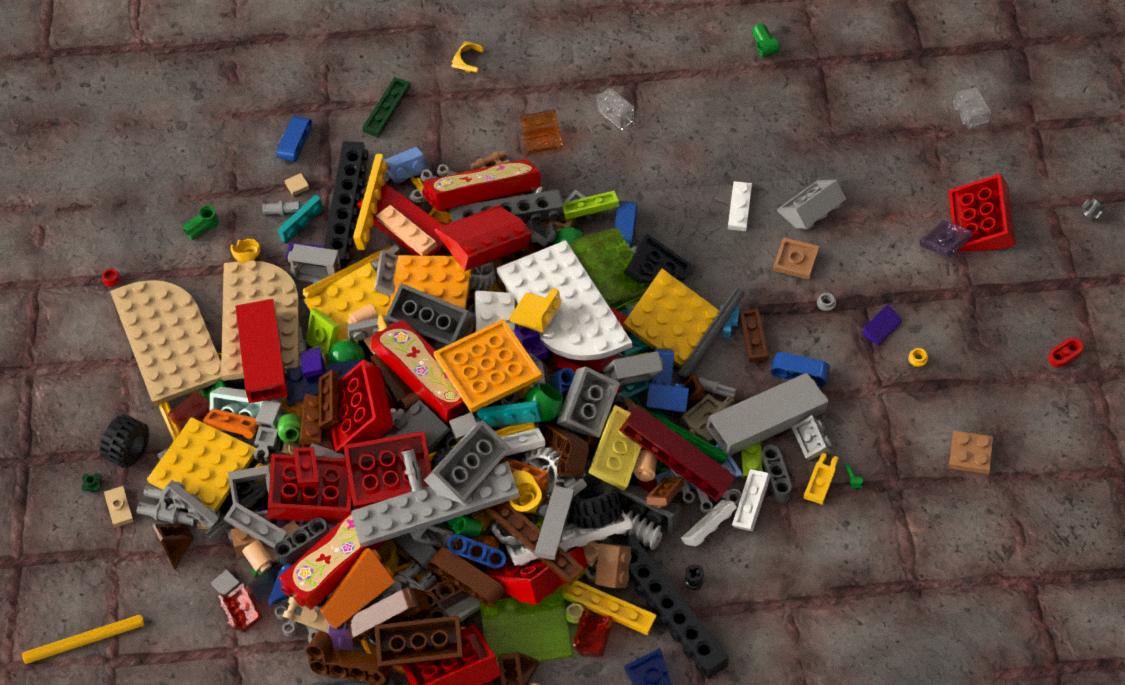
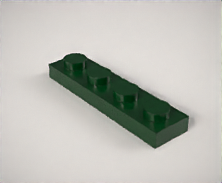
(386, 107)

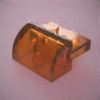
(540, 131)

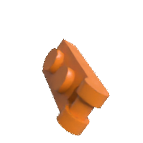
(232, 422)

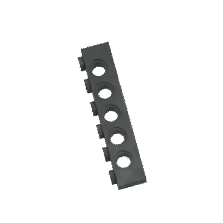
(534, 206)

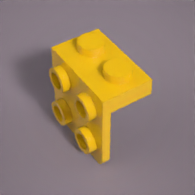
(536, 311)

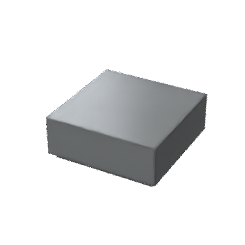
(225, 583)

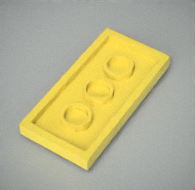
(615, 453)

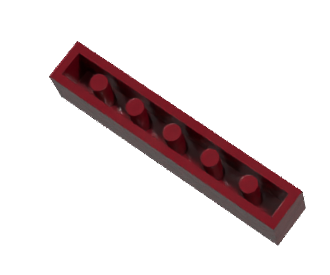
(677, 453)

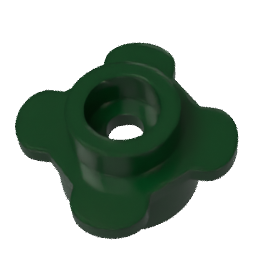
(91, 487)

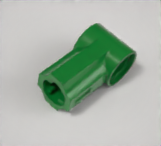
(765, 42)
(201, 222)
(465, 526)

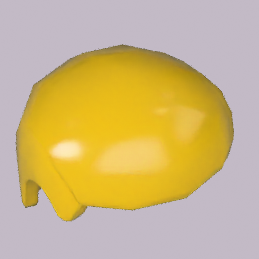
(246, 250)

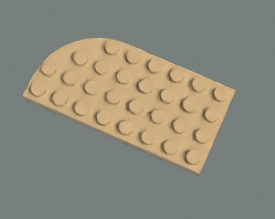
(253, 283)
(167, 339)

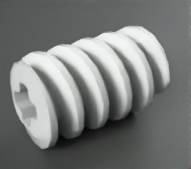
(643, 532)

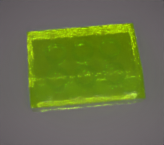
(605, 259)
(527, 628)

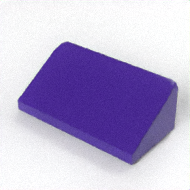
(881, 325)

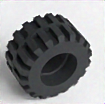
(124, 441)
(596, 506)

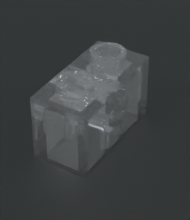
(615, 108)
(972, 108)

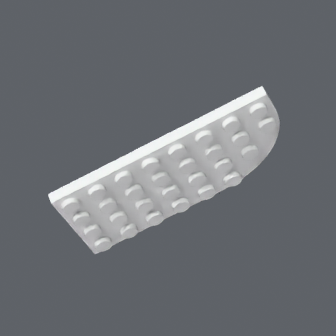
(584, 323)

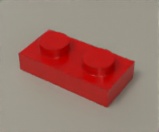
(306, 467)

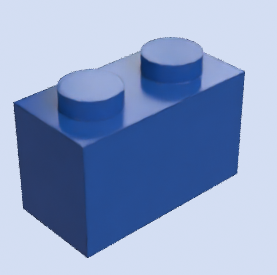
(667, 397)

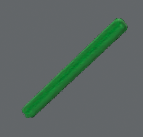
(705, 447)

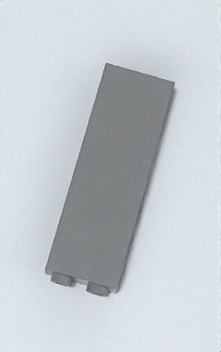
(766, 414)

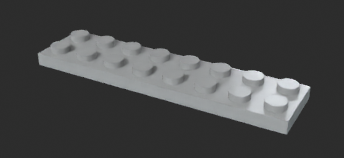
(427, 508)

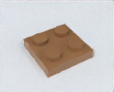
(796, 258)
(970, 452)

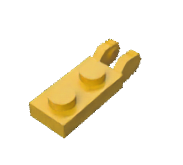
(821, 480)

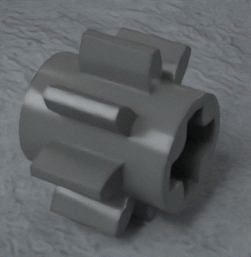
(1093, 209)

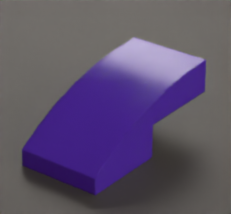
(531, 342)
(312, 362)

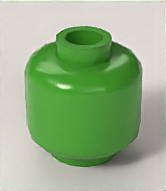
(289, 428)

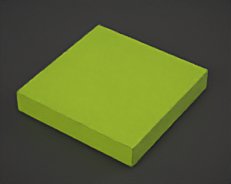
(321, 331)

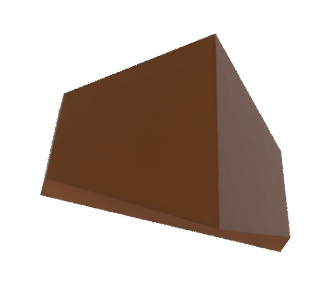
(695, 391)
(173, 540)
(516, 668)

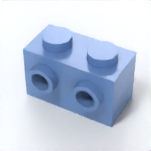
(406, 165)

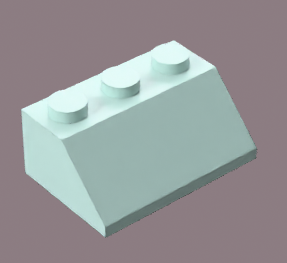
(234, 401)

